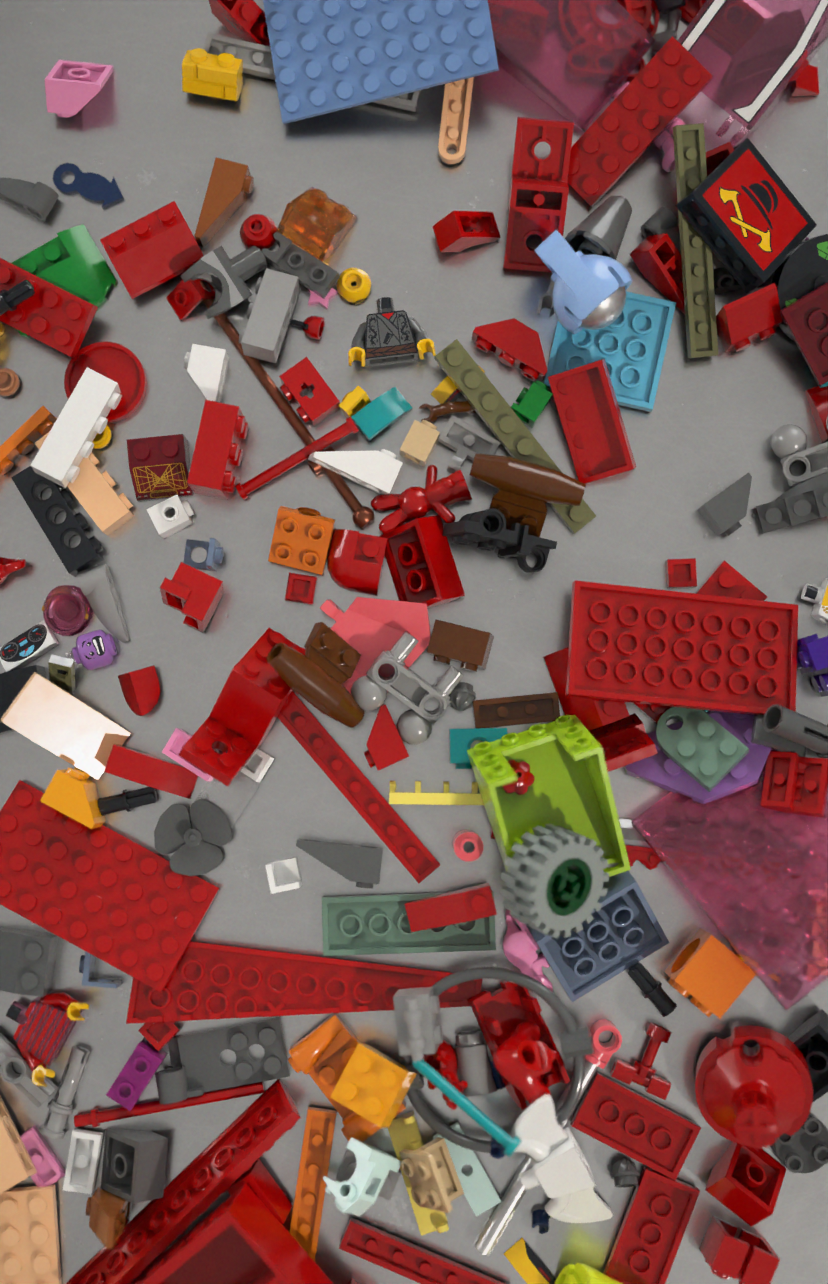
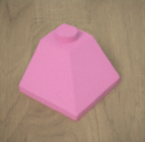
(73, 85)

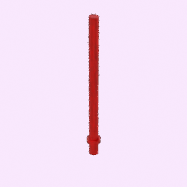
(96, 1117)

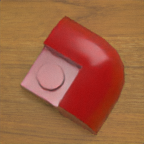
(356, 560)

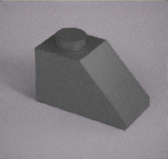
(728, 507)

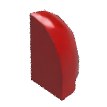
(141, 689)

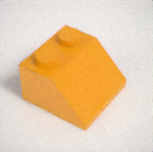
(75, 796)

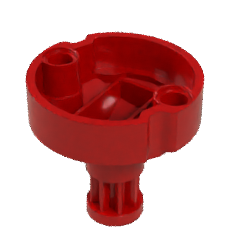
(755, 1090)

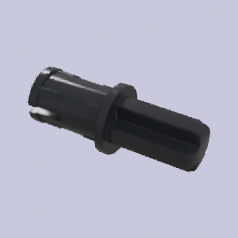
(15, 296)
(127, 800)
(652, 989)

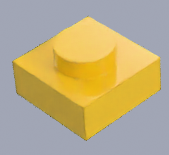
(354, 402)

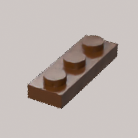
(516, 710)

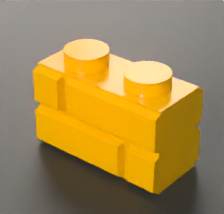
(212, 74)

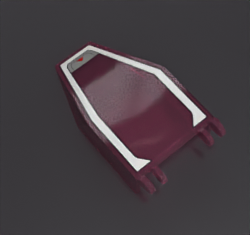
(754, 53)

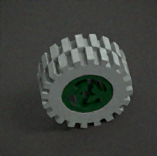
(541, 870)

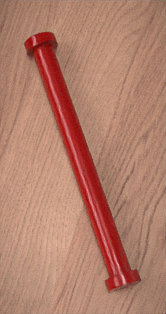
(296, 458)

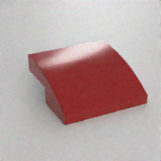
(624, 742)
(795, 784)

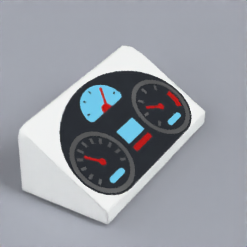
(27, 647)

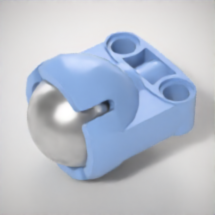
(586, 288)

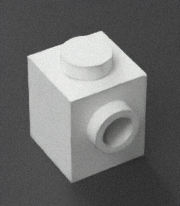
(171, 516)

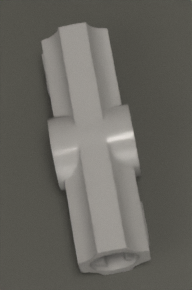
(23, 1081)

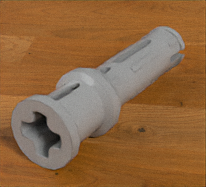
(62, 1105)

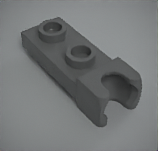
(297, 262)

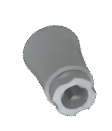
(474, 1064)

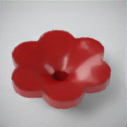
(526, 778)

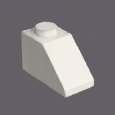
(207, 369)

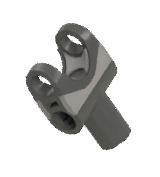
(227, 276)

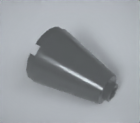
(603, 229)

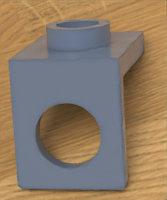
(213, 550)
(87, 967)

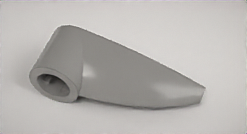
(101, 594)

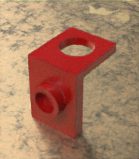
(188, 296)

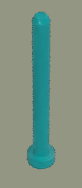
(468, 1107)

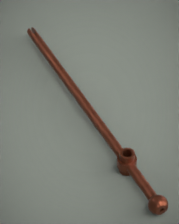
(362, 515)

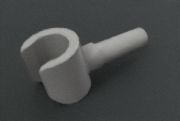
(547, 300)

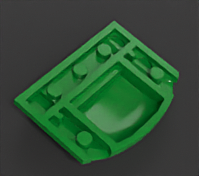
(72, 264)

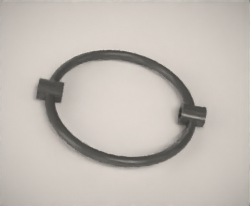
(574, 1044)

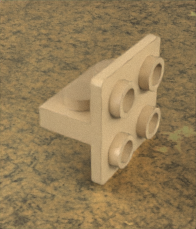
(432, 1175)

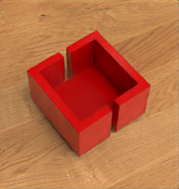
(743, 1258)

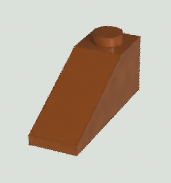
(223, 197)
(107, 1216)

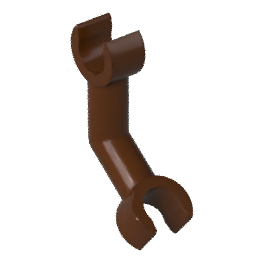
(446, 408)

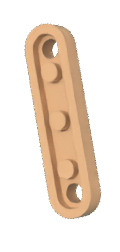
(455, 120)

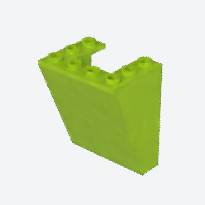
(567, 790)

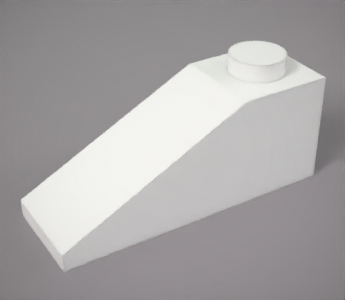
(368, 468)

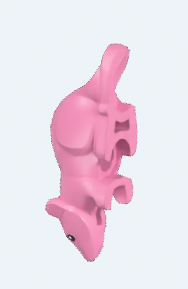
(521, 951)

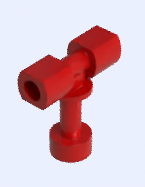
(642, 1071)

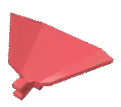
(376, 626)

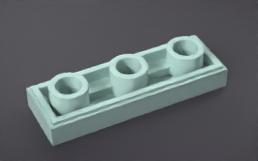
(475, 1183)

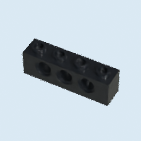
(74, 559)

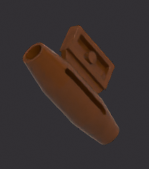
(525, 489)
(321, 673)

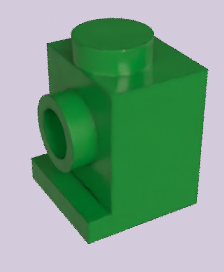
(532, 403)

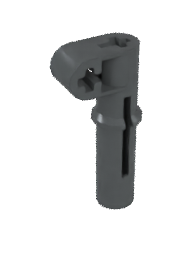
(791, 725)

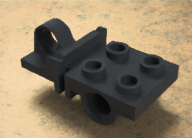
(490, 532)

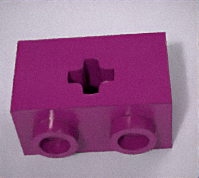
(136, 1074)

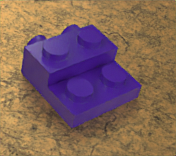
(813, 657)

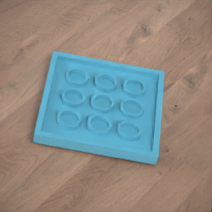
(630, 345)

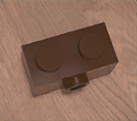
(460, 644)

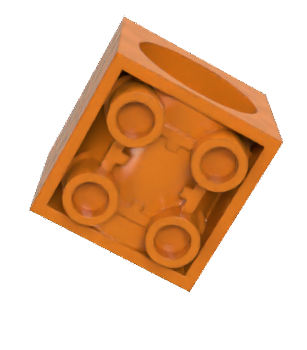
(709, 974)

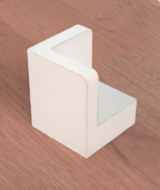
(283, 875)

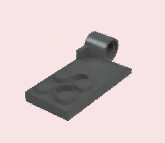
(199, 1065)

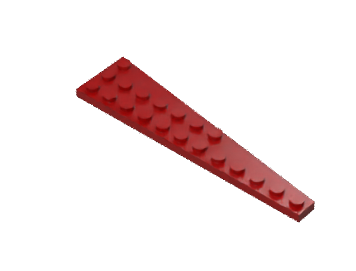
(250, 983)

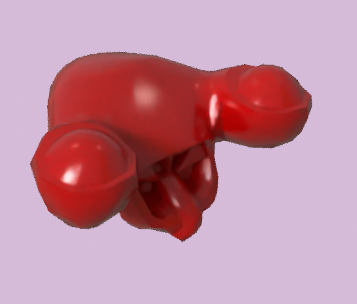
(524, 1059)

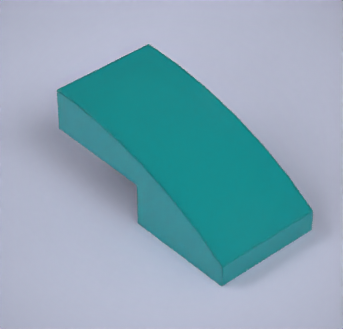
(381, 412)

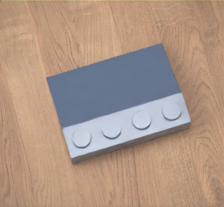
(608, 945)

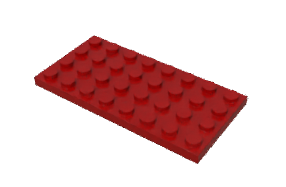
(681, 649)
(97, 889)

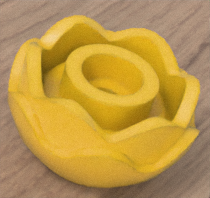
(353, 293)

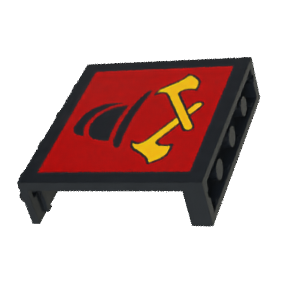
(747, 216)

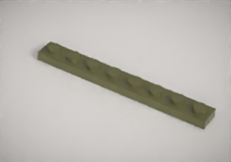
(695, 253)
(504, 423)

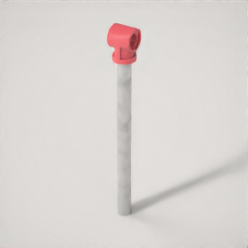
(516, 1190)

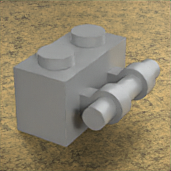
(417, 1022)

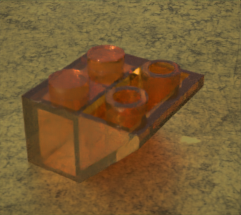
(316, 223)

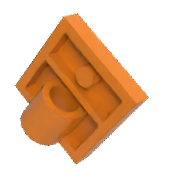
(301, 539)

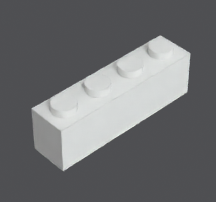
(76, 428)

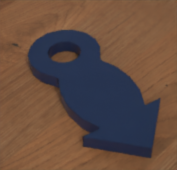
(88, 185)

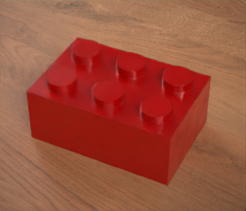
(217, 450)

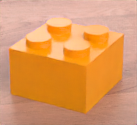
(373, 1085)

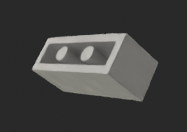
(269, 315)

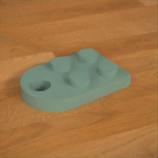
(700, 745)

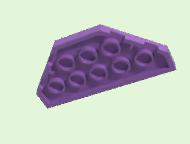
(670, 776)

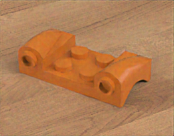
(324, 1057)

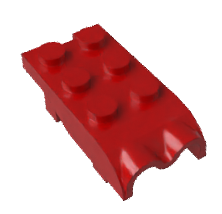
(499, 1016)

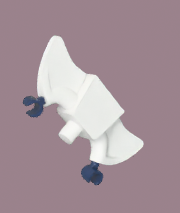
(556, 1166)

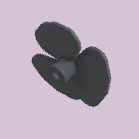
(195, 855)

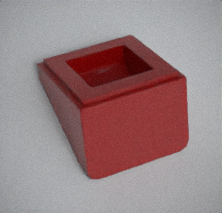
(807, 82)

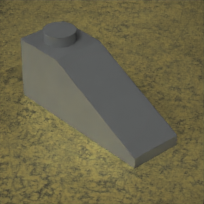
(351, 861)

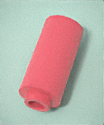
(464, 836)

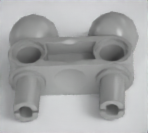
(790, 445)
(415, 724)

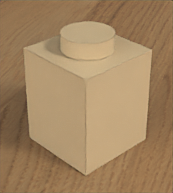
(420, 442)

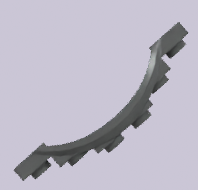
(797, 505)

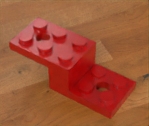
(537, 189)

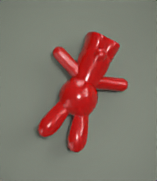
(417, 501)

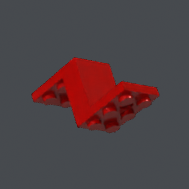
(241, 713)

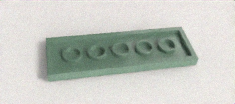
(382, 927)

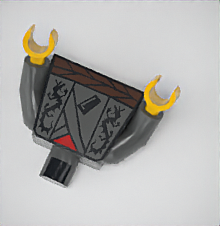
(389, 337)

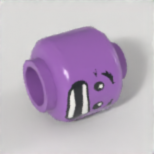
(94, 649)

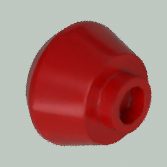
(258, 231)

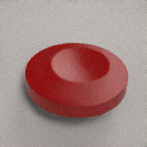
(116, 364)

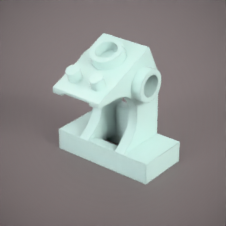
(365, 1184)

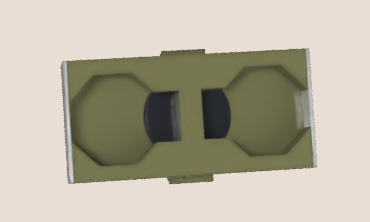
(63, 671)

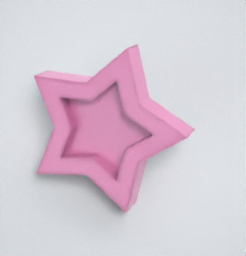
(315, 299)

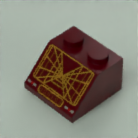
(159, 466)

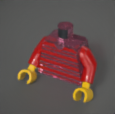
(44, 1030)

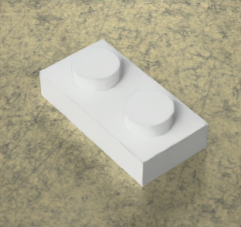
(82, 1161)

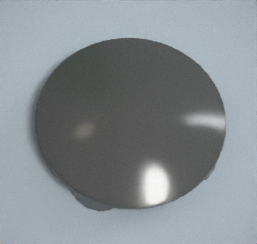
(805, 1149)

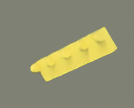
(435, 798)
(406, 1135)

